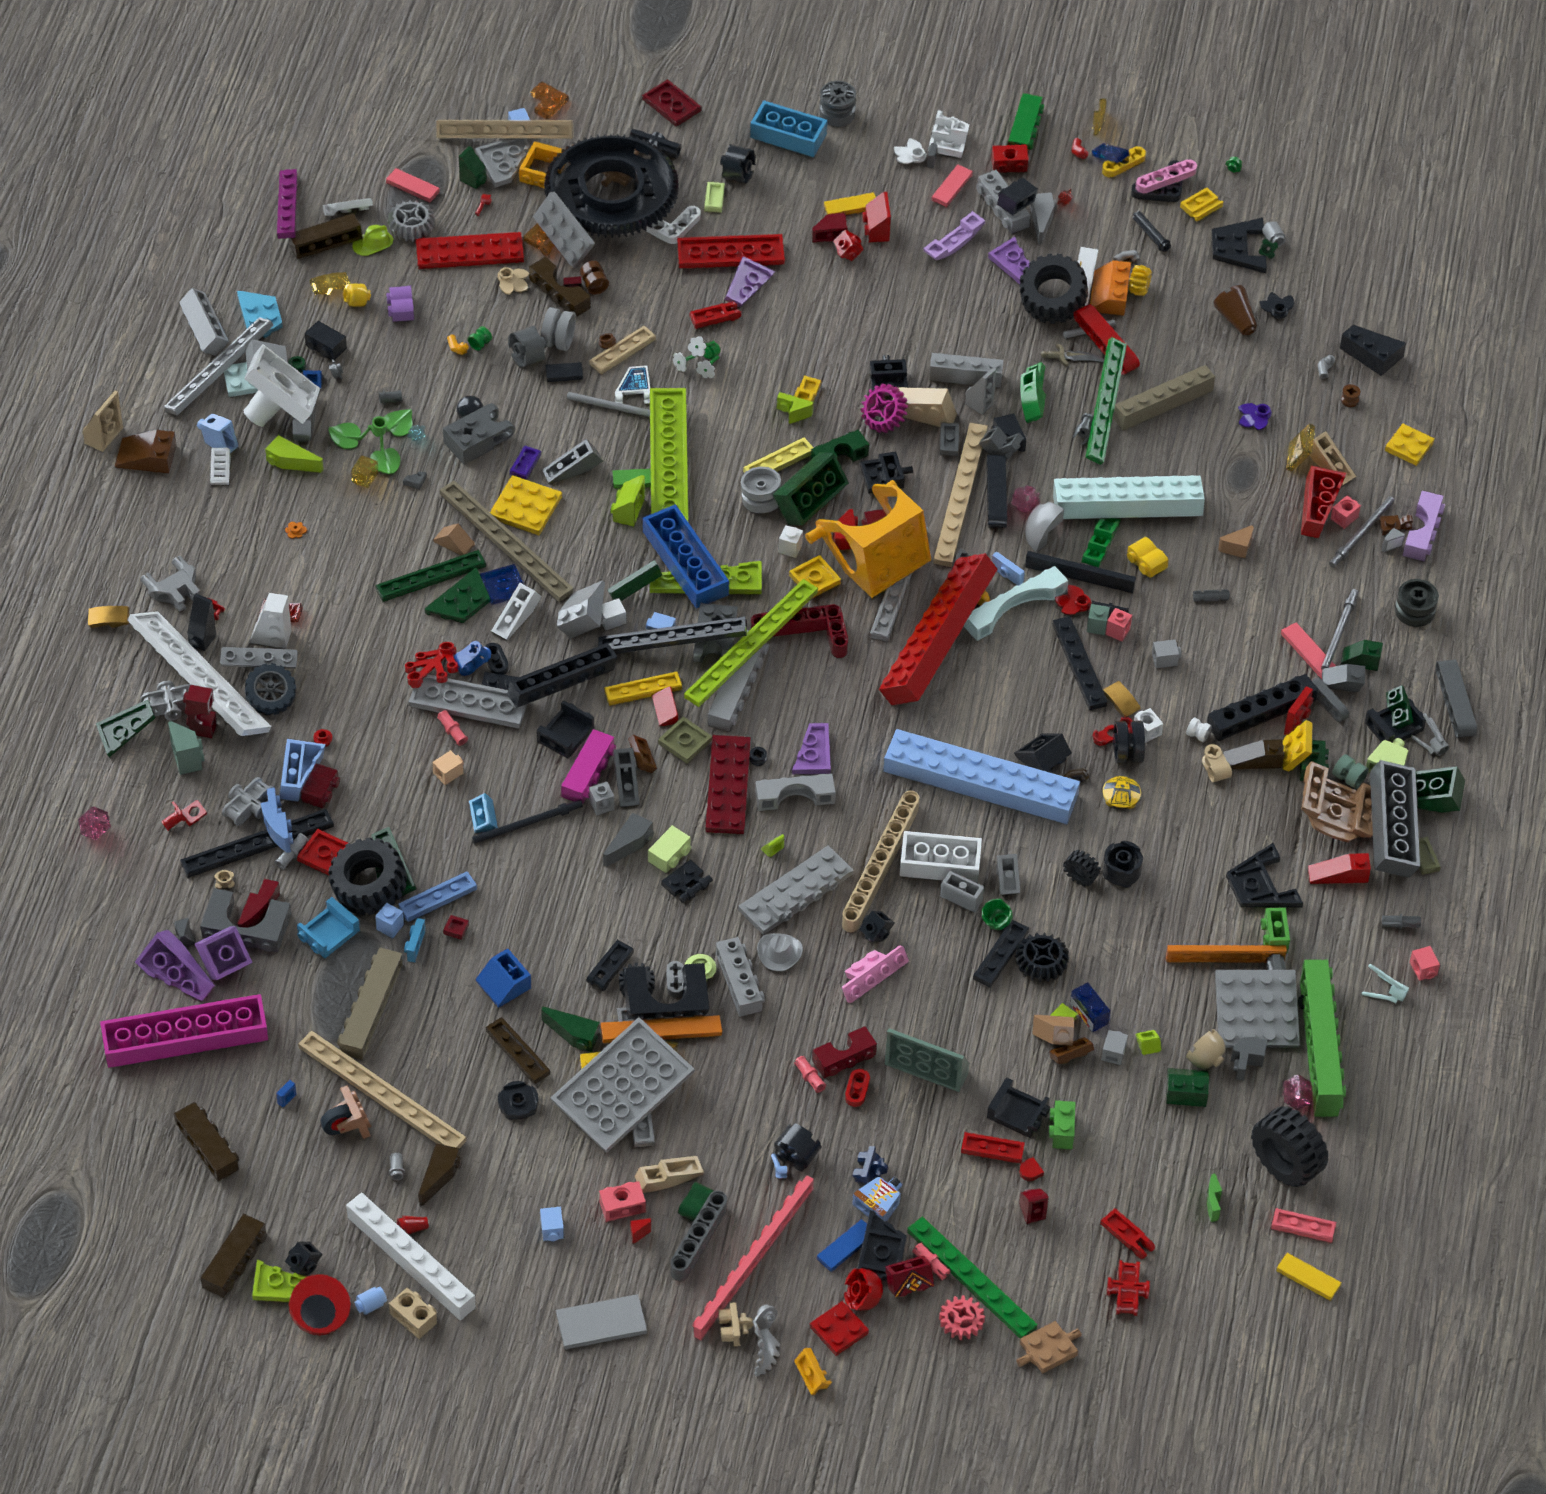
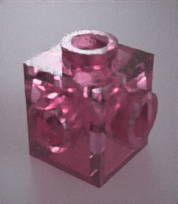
(1020, 501)
(94, 823)
(1297, 1092)

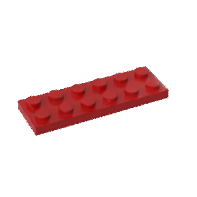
(469, 250)
(729, 250)

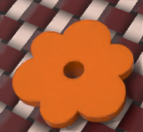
(295, 530)

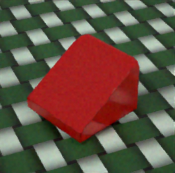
(639, 1229)

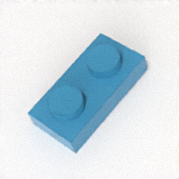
(416, 933)

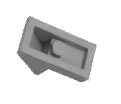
(1008, 874)

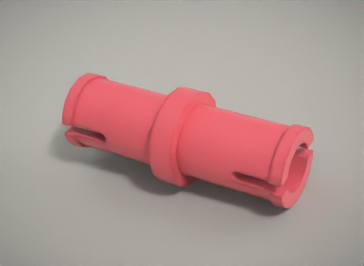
(452, 728)
(810, 1074)
(937, 1267)

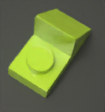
(796, 407)

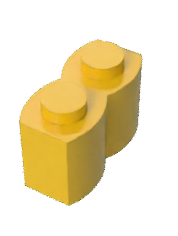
(1147, 557)

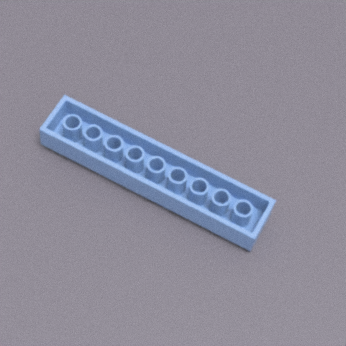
(981, 776)

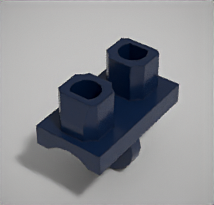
(873, 1166)

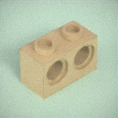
(409, 1315)

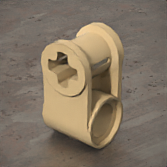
(1216, 764)

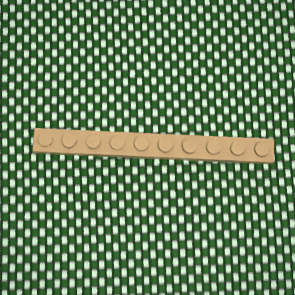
(960, 495)
(381, 1091)

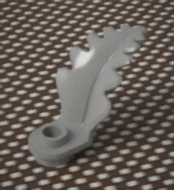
(765, 1317)

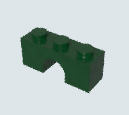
(852, 445)

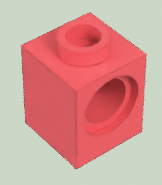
(1345, 512)
(1118, 624)
(1424, 963)

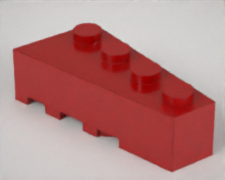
(1320, 495)

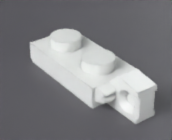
(362, 204)

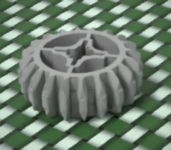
(407, 223)

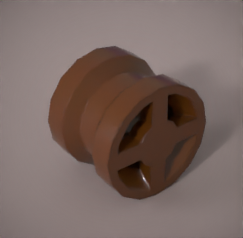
(1350, 395)

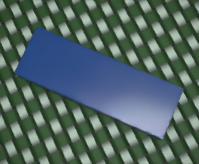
(843, 1247)

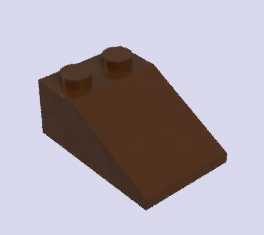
(147, 451)

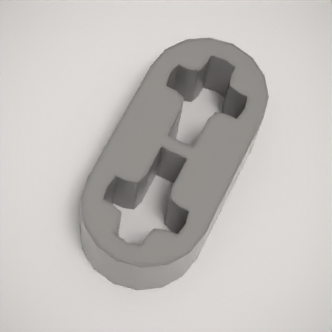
(671, 979)

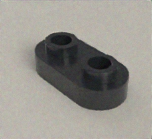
(498, 662)

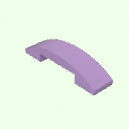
(956, 239)

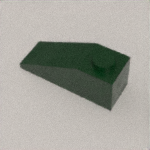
(576, 1030)

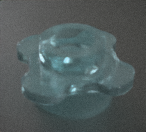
(416, 432)

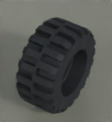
(1053, 268)
(358, 857)
(1289, 1146)

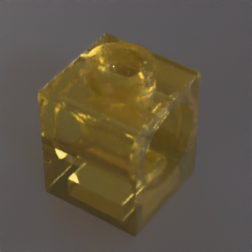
(364, 471)

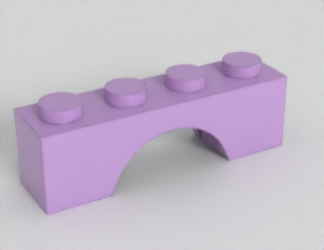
(1418, 541)

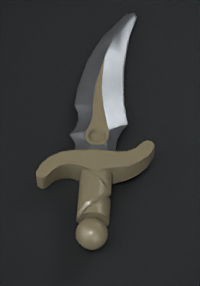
(1075, 356)

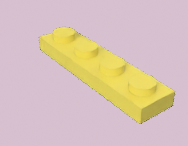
(784, 457)

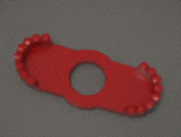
(1102, 738)

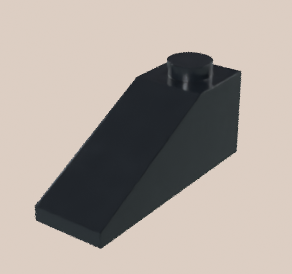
(201, 623)

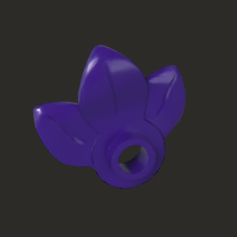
(1254, 415)

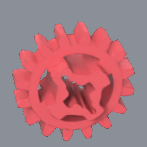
(960, 1315)

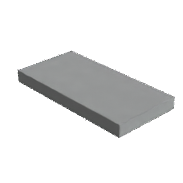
(601, 1321)

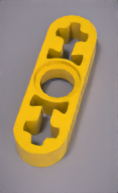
(1135, 157)

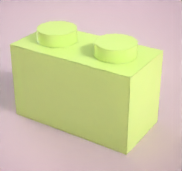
(669, 849)

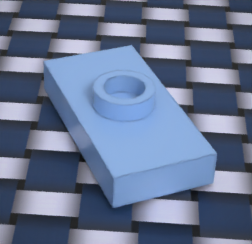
(1008, 569)

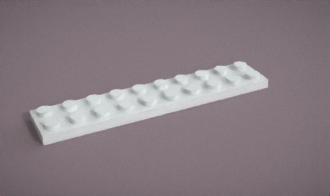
(199, 672)

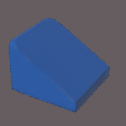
(314, 376)

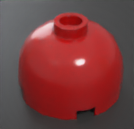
(863, 1289)

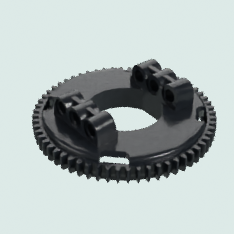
(653, 180)

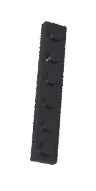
(1079, 663)

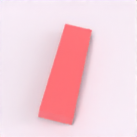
(1305, 647)

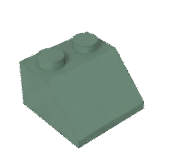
(186, 748)

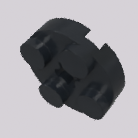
(518, 1110)

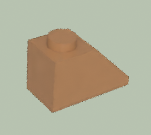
(1054, 1029)

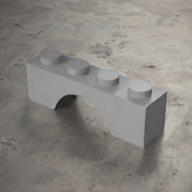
(817, 788)

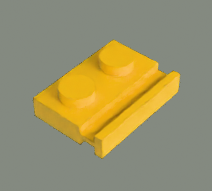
(1201, 204)

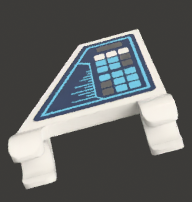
(634, 382)

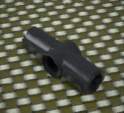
(669, 147)

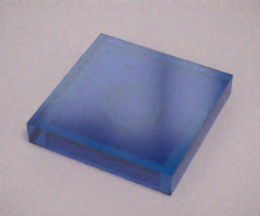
(501, 583)

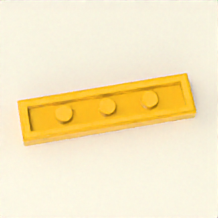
(641, 688)

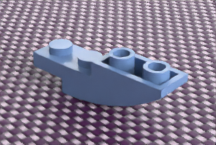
(276, 821)

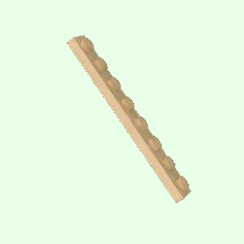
(505, 129)

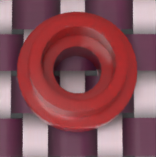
(326, 734)

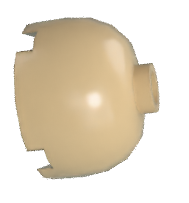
(1207, 1051)

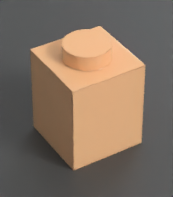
(448, 767)

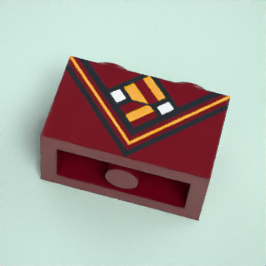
(909, 1276)

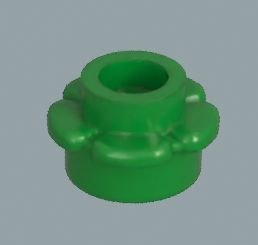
(1234, 164)

